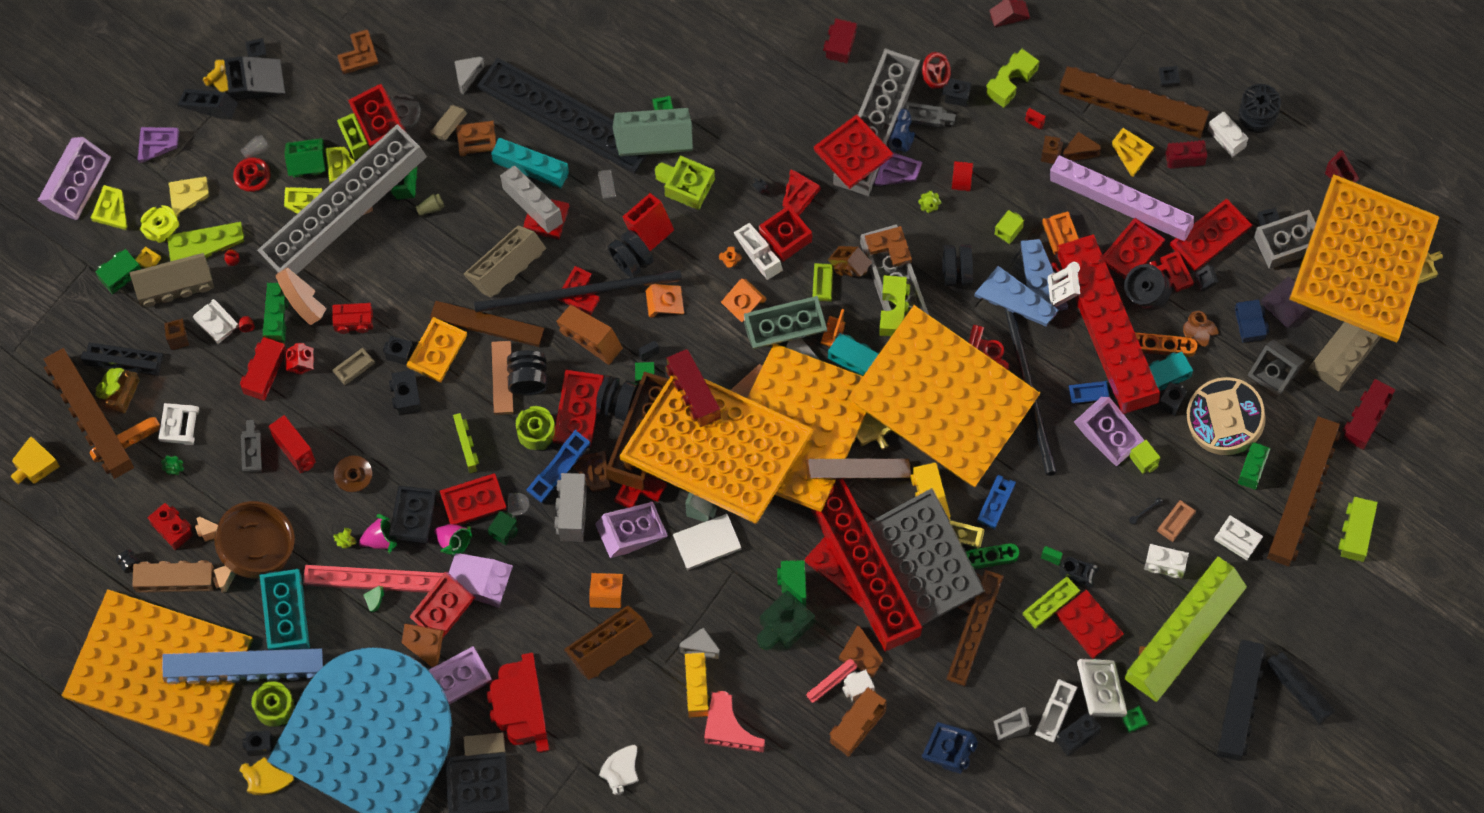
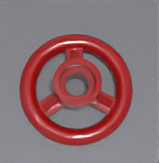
(934, 70)
(249, 166)

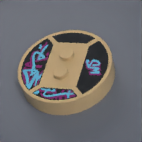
(1226, 416)

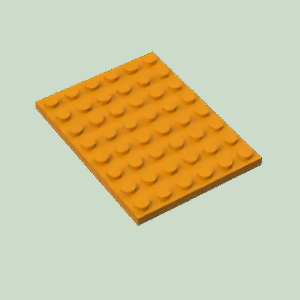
(1364, 258)
(944, 396)
(817, 398)
(726, 462)
(124, 667)

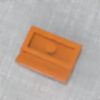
(1059, 230)

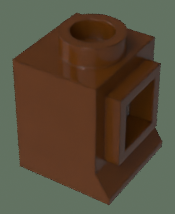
(1051, 149)

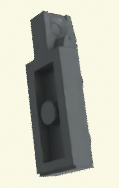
(929, 115)
(251, 448)

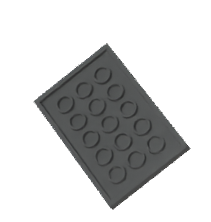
(926, 556)

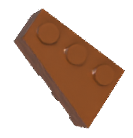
(590, 334)
(858, 721)

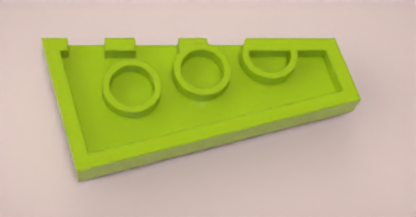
(205, 241)

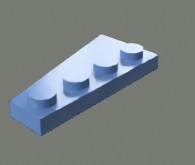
(1037, 269)
(1010, 293)

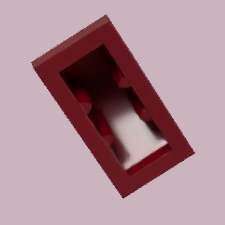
(1009, 12)
(1340, 166)

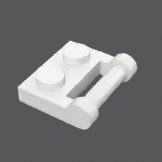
(1066, 289)
(172, 423)

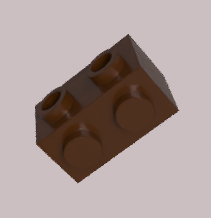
(849, 261)

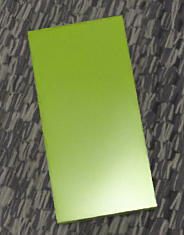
(823, 281)

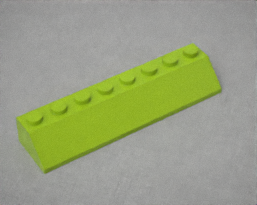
(1186, 629)

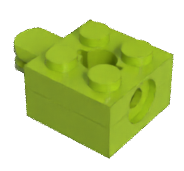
(686, 181)

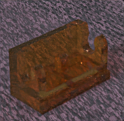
(121, 398)

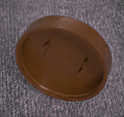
(254, 539)

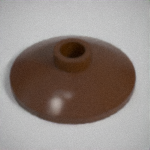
(349, 466)

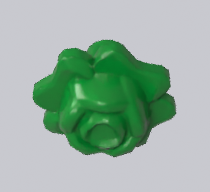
(172, 465)

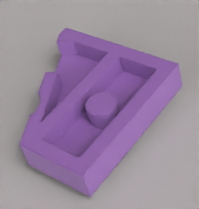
(156, 142)
(898, 170)

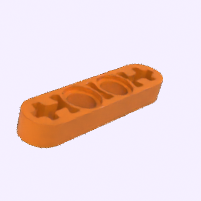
(1159, 340)
(134, 434)

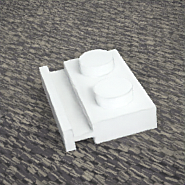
(215, 321)
(1238, 537)

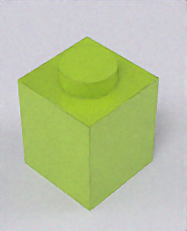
(1009, 226)
(1145, 457)

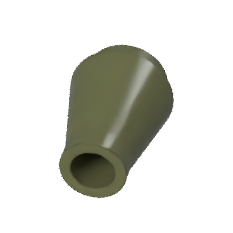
(431, 204)

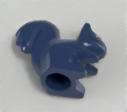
(901, 137)

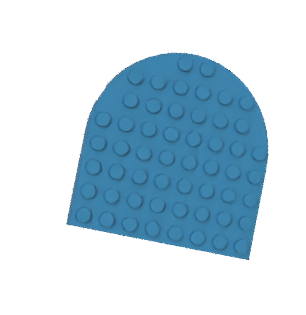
(369, 732)

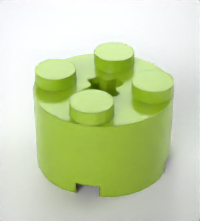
(533, 437)
(280, 712)

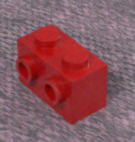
(170, 526)

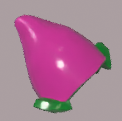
(377, 535)
(453, 538)

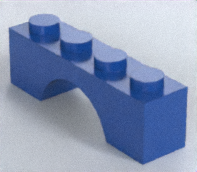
(562, 463)

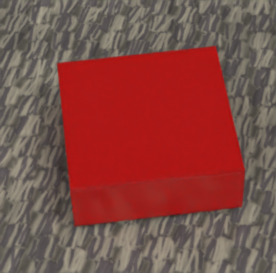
(1035, 118)

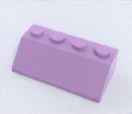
(74, 178)

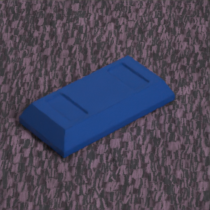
(1088, 391)

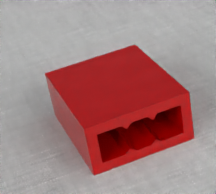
(649, 221)
(292, 444)

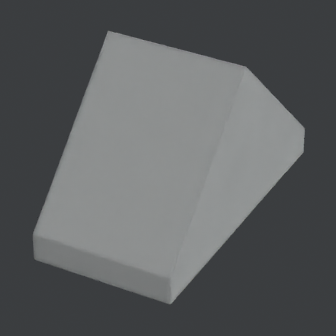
(467, 71)
(700, 643)
(1012, 725)

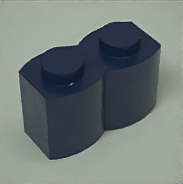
(1251, 321)

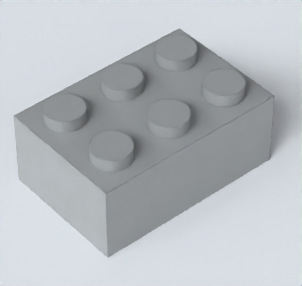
(1285, 239)
(571, 507)

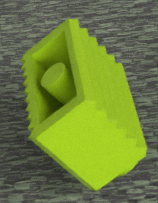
(353, 135)

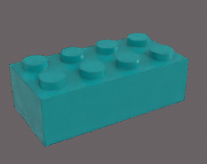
(284, 610)

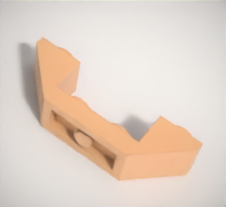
(223, 575)

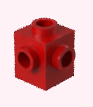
(299, 358)

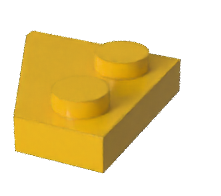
(1131, 150)

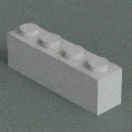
(531, 199)

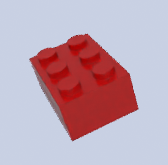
(375, 113)

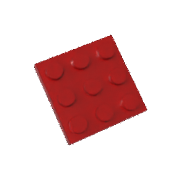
(853, 151)

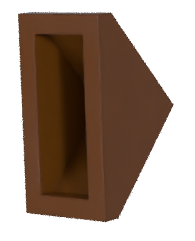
(1081, 148)
(176, 334)

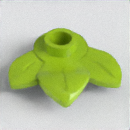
(109, 383)

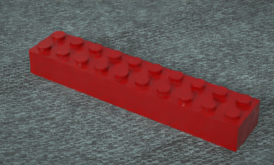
(1110, 326)
(866, 569)

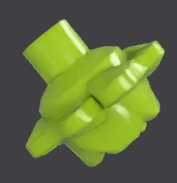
(929, 201)
(344, 539)

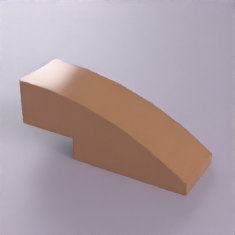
(300, 296)

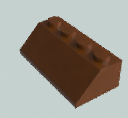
(608, 642)

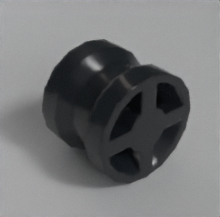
(127, 560)

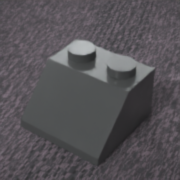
(1275, 367)

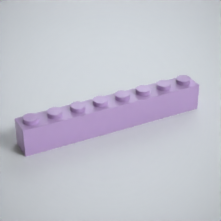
(1121, 198)

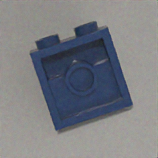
(950, 747)

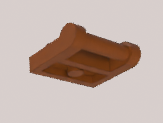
(476, 133)

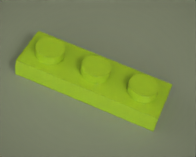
(466, 442)
(1051, 602)

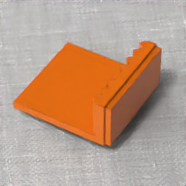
(664, 299)
(742, 299)
(834, 327)
(605, 590)

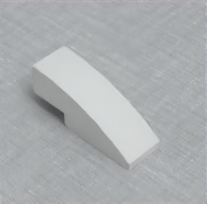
(758, 251)
(1056, 710)

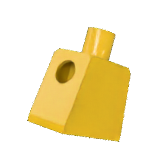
(33, 462)

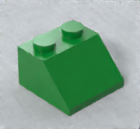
(305, 157)
(792, 578)

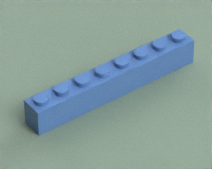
(241, 665)

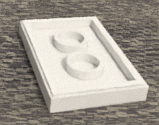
(707, 542)
(1102, 687)

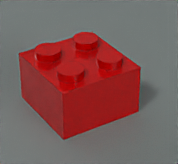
(785, 233)

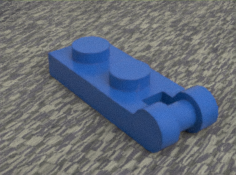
(996, 502)

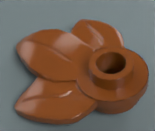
(1199, 328)

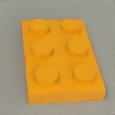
(437, 349)

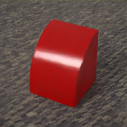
(962, 176)

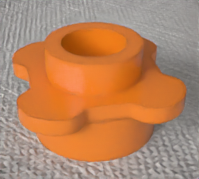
(727, 261)

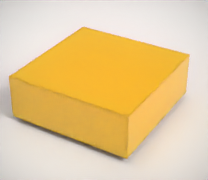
(147, 258)

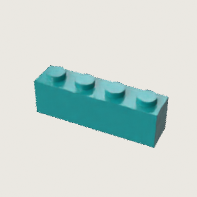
(530, 162)
(851, 354)
(1172, 369)

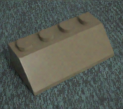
(505, 261)
(172, 280)
(1343, 355)

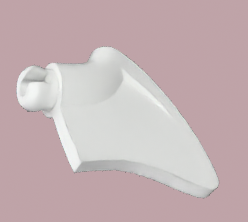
(620, 769)

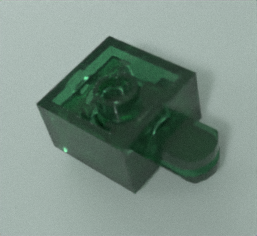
(784, 622)

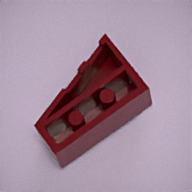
(1369, 414)

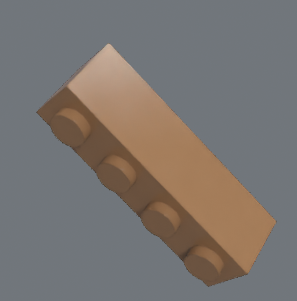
(173, 576)

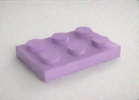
(461, 675)

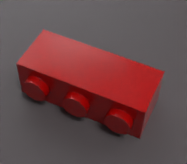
(263, 368)

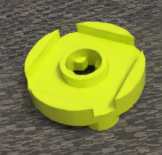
(162, 231)

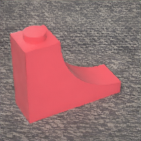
(724, 729)

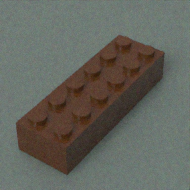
(617, 469)

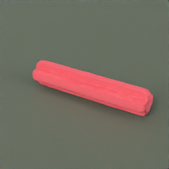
(831, 681)

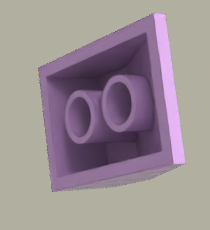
(1109, 430)
(630, 529)
(481, 577)

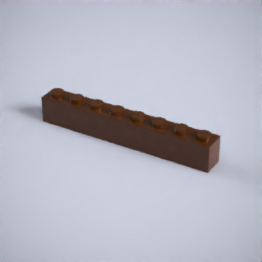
(1134, 102)
(89, 414)
(1303, 491)

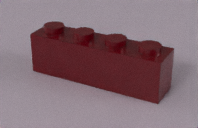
(693, 388)

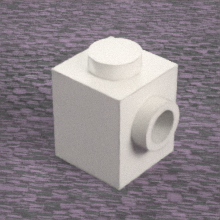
(856, 684)

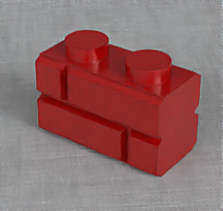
(352, 318)

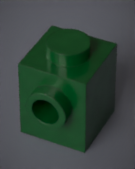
(503, 527)

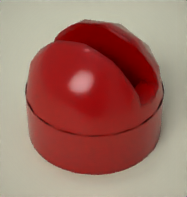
(230, 260)
(246, 324)

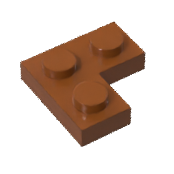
(362, 56)
(891, 241)

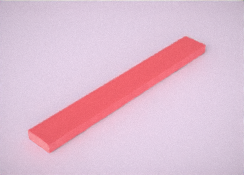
(370, 578)

